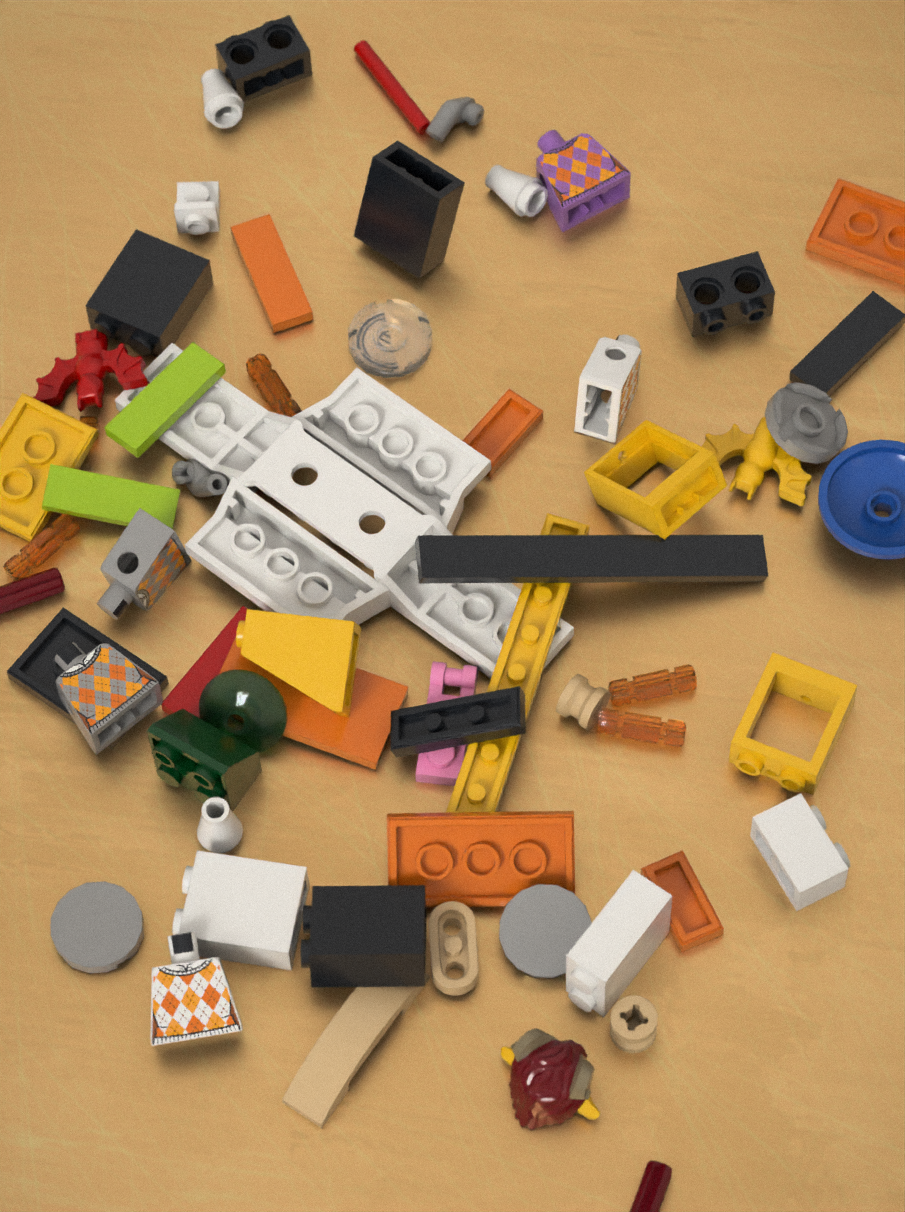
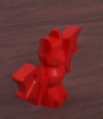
(90, 369)

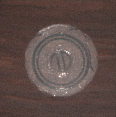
(390, 338)

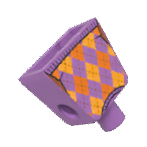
(579, 178)

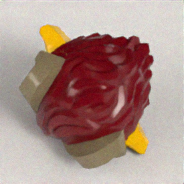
(549, 1079)

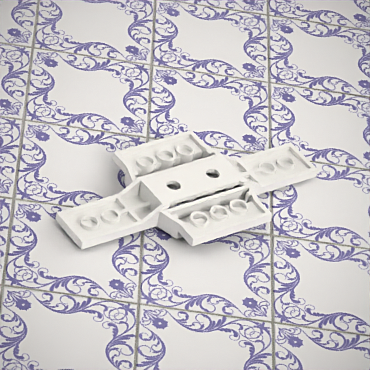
(370, 460)

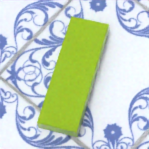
(165, 399)
(106, 497)

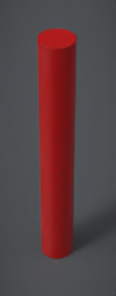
(392, 86)

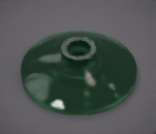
(252, 699)

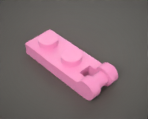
(445, 764)

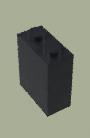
(408, 209)
(149, 294)
(365, 936)

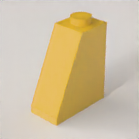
(304, 652)

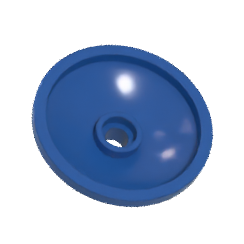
(859, 485)

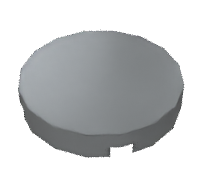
(806, 423)
(97, 927)
(542, 928)

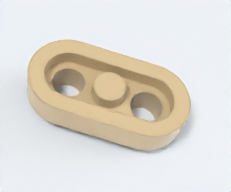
(453, 950)

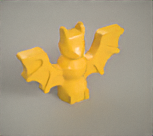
(759, 455)

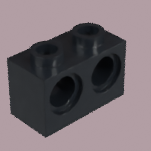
(264, 58)
(722, 286)

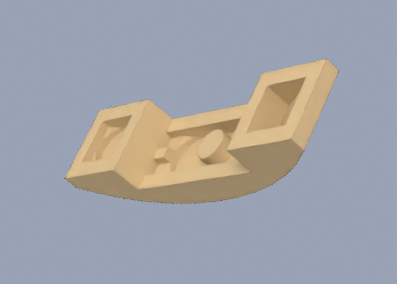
(344, 1048)

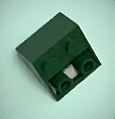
(202, 758)

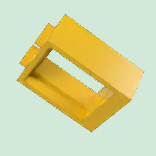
(676, 498)
(808, 687)

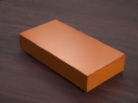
(504, 428)
(692, 915)

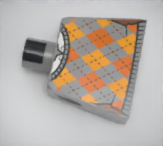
(141, 565)
(104, 692)

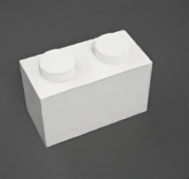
(800, 851)

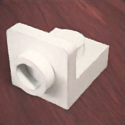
(197, 207)

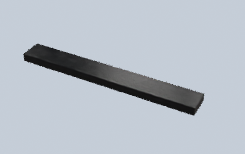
(590, 558)

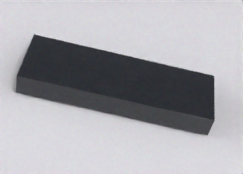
(849, 344)
(458, 722)

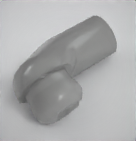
(454, 112)
(198, 479)

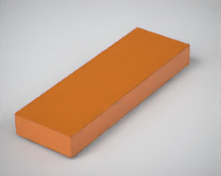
(271, 273)

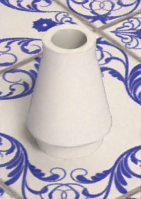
(221, 102)
(519, 191)
(218, 826)

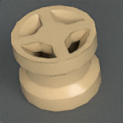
(582, 701)
(633, 1035)

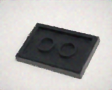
(37, 667)

